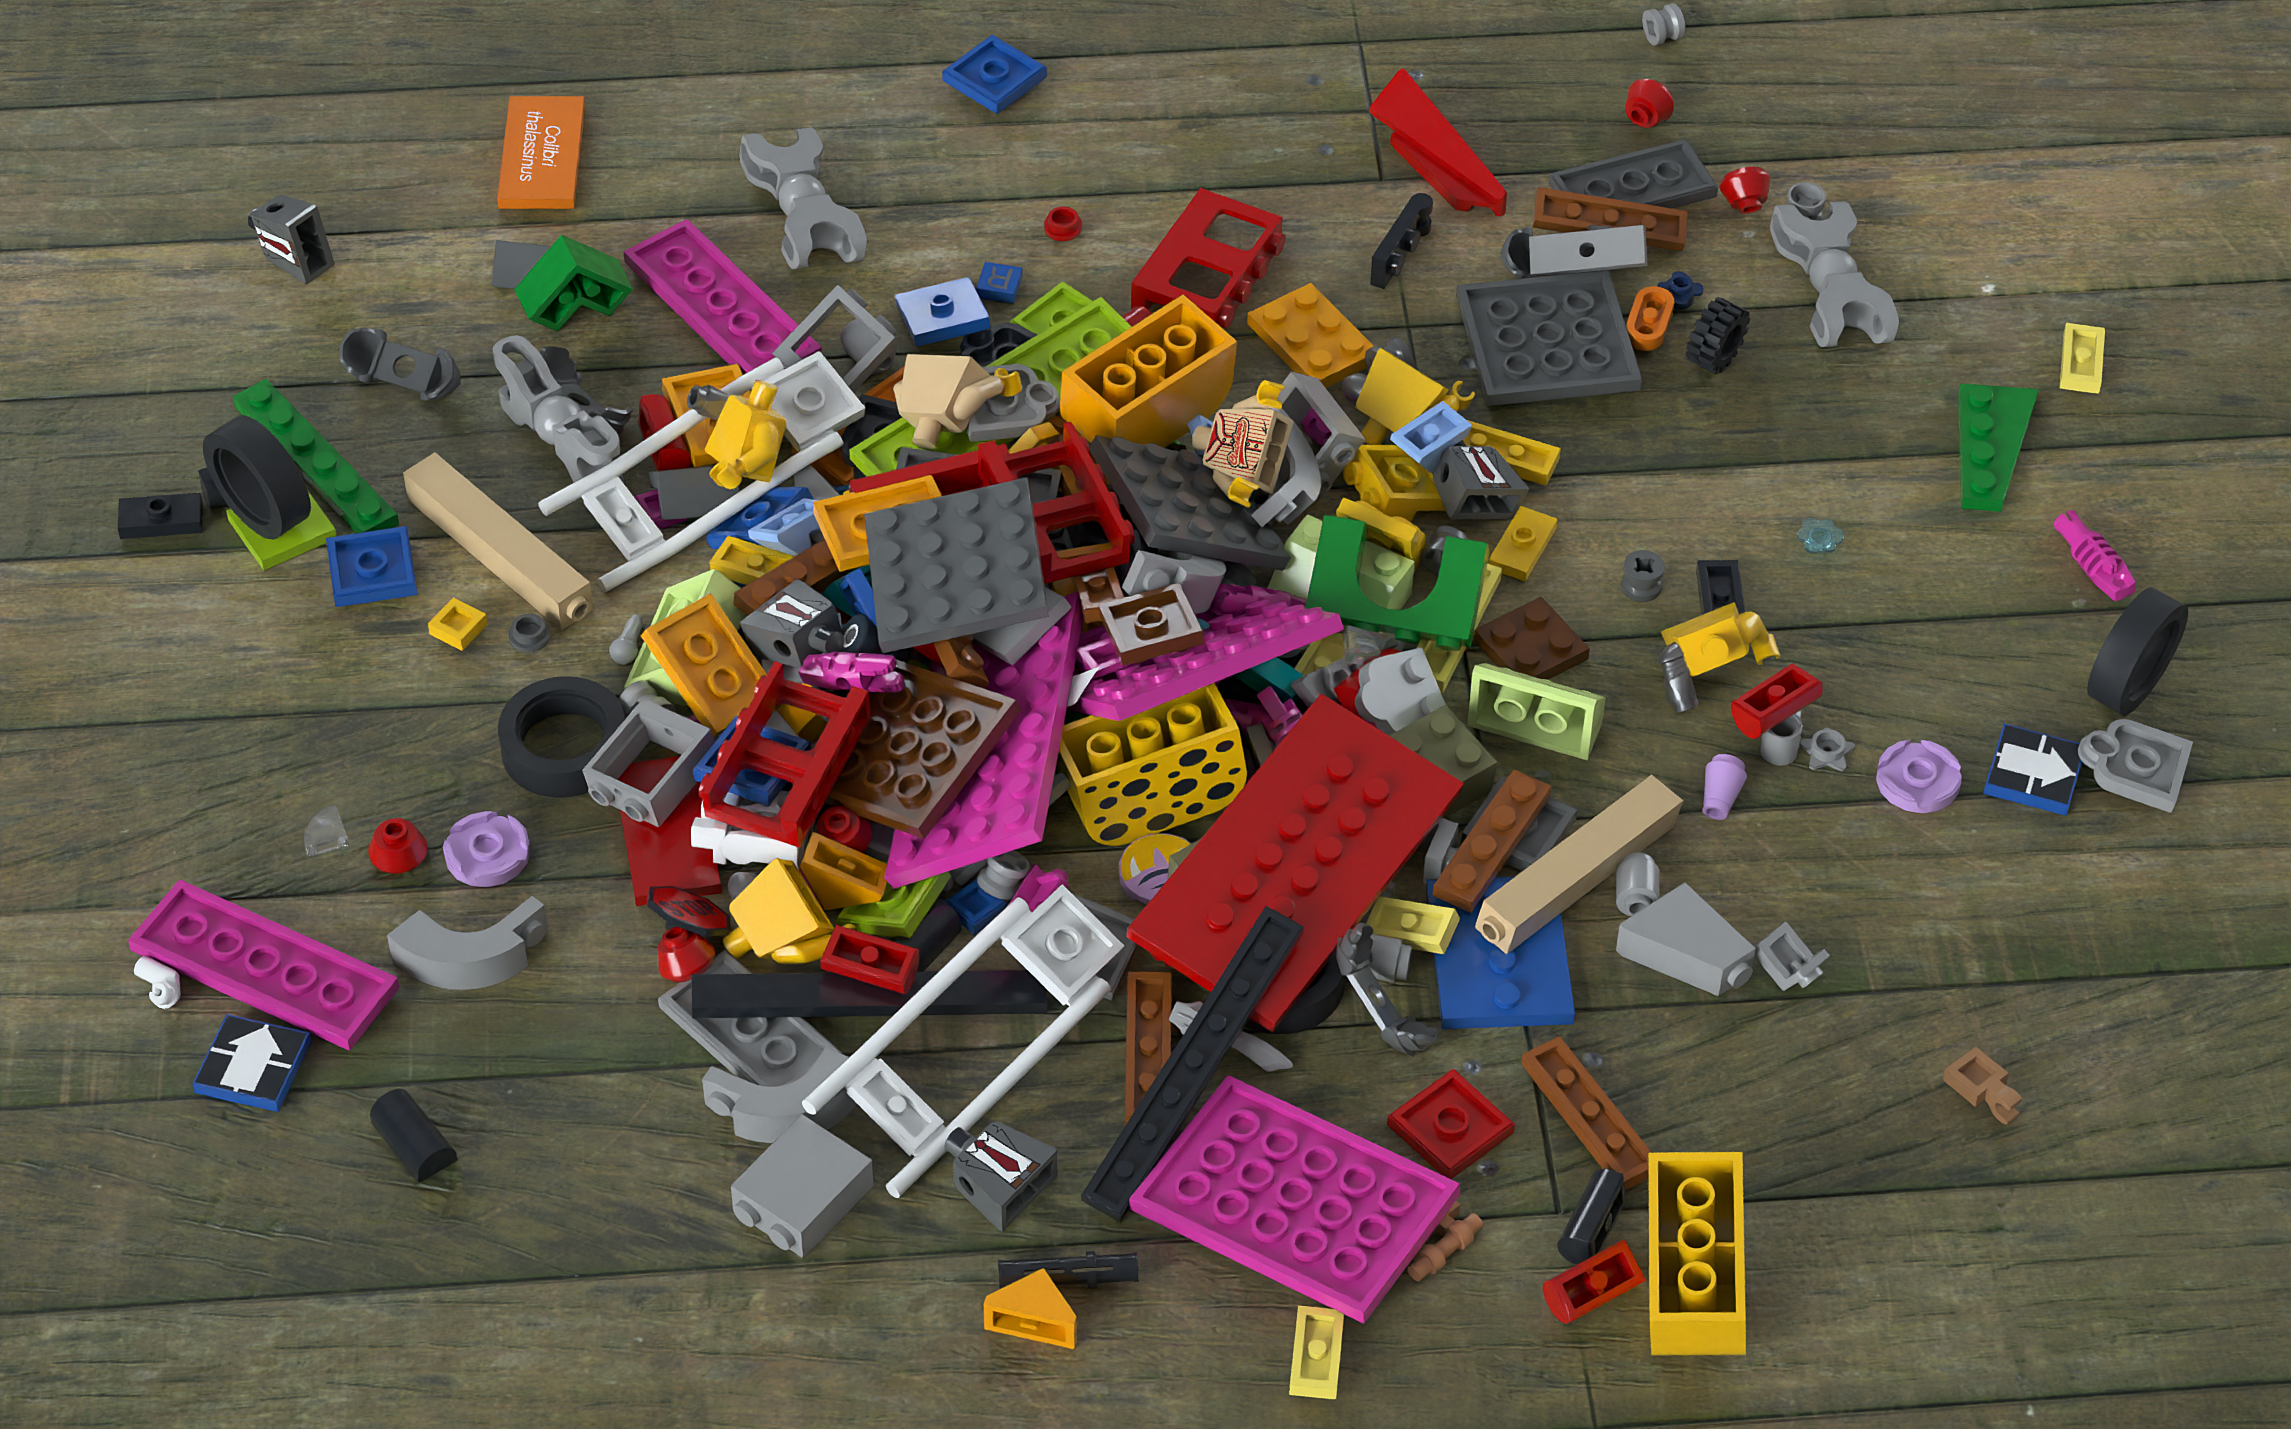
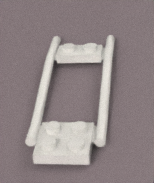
(814, 407)
(1058, 946)

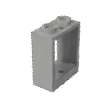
(855, 305)
(1308, 392)
(647, 724)

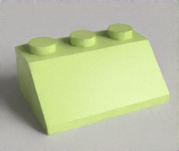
(1383, 576)
(674, 599)
(1534, 710)

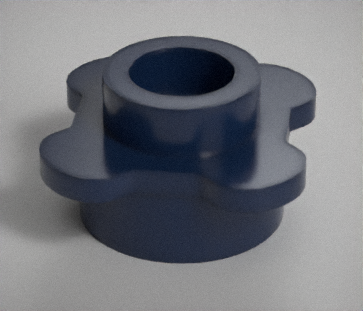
(1682, 289)

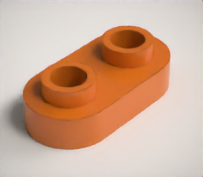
(1650, 318)

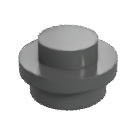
(529, 633)

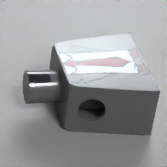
(292, 237)
(1478, 483)
(793, 626)
(1000, 1170)

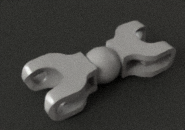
(812, 215)
(1843, 291)
(537, 400)

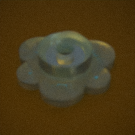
(1819, 535)

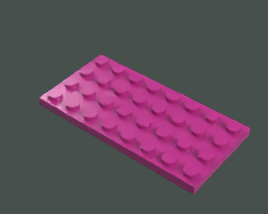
(1011, 789)

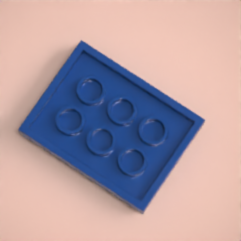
(1495, 989)

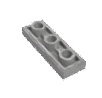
(1565, 251)

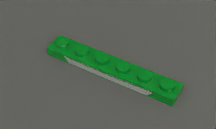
(317, 460)

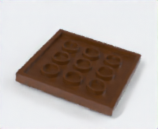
(920, 749)

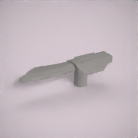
(1248, 1044)

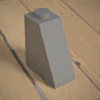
(1687, 942)

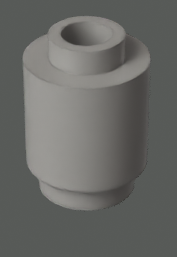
(858, 341)
(1637, 883)
(1391, 958)

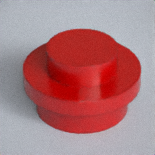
(1062, 224)

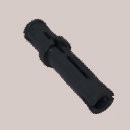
(1124, 1269)

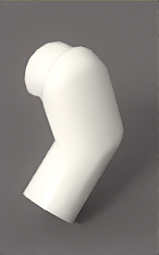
(164, 981)

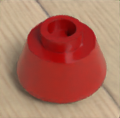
(1648, 103)
(1746, 188)
(845, 828)
(397, 846)
(683, 954)

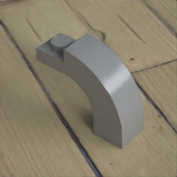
(1296, 483)
(1196, 574)
(471, 958)
(767, 1111)

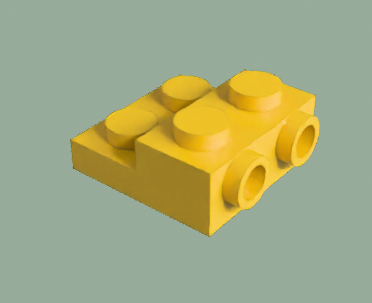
(1392, 481)
(1390, 533)

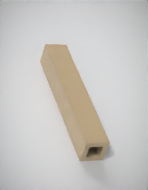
(498, 541)
(1577, 864)

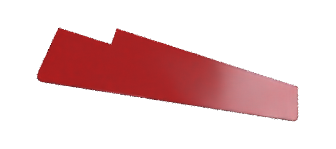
(1436, 147)

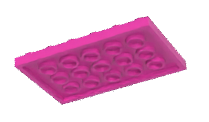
(1227, 649)
(1295, 1198)

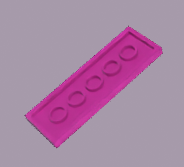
(714, 296)
(264, 964)

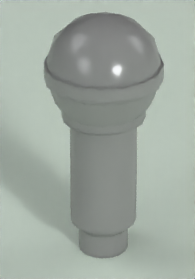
(624, 648)

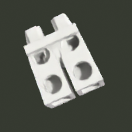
(742, 845)

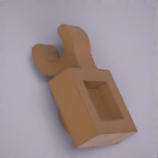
(1981, 1079)

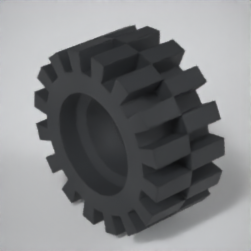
(1717, 335)

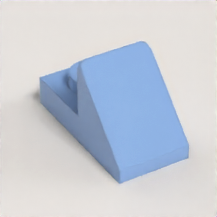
(1431, 434)
(788, 529)

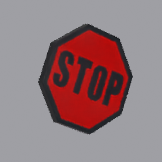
(688, 911)

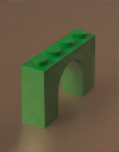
(1442, 617)

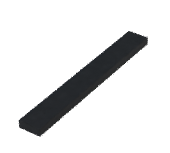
(842, 996)
(1192, 1063)

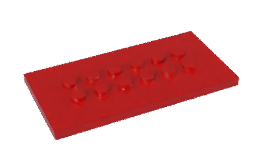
(1306, 837)

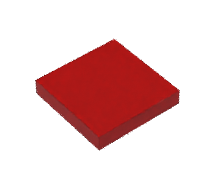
(1450, 1124)

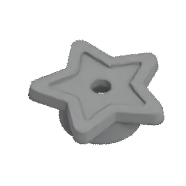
(1829, 740)

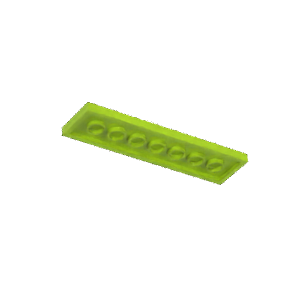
(1044, 354)

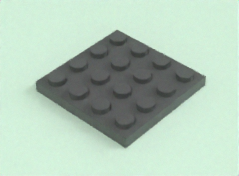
(1548, 338)
(1182, 506)
(955, 565)

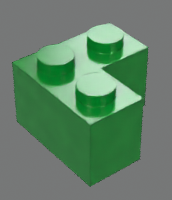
(571, 277)

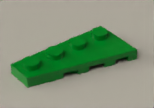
(1990, 441)

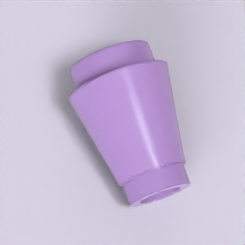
(1722, 785)

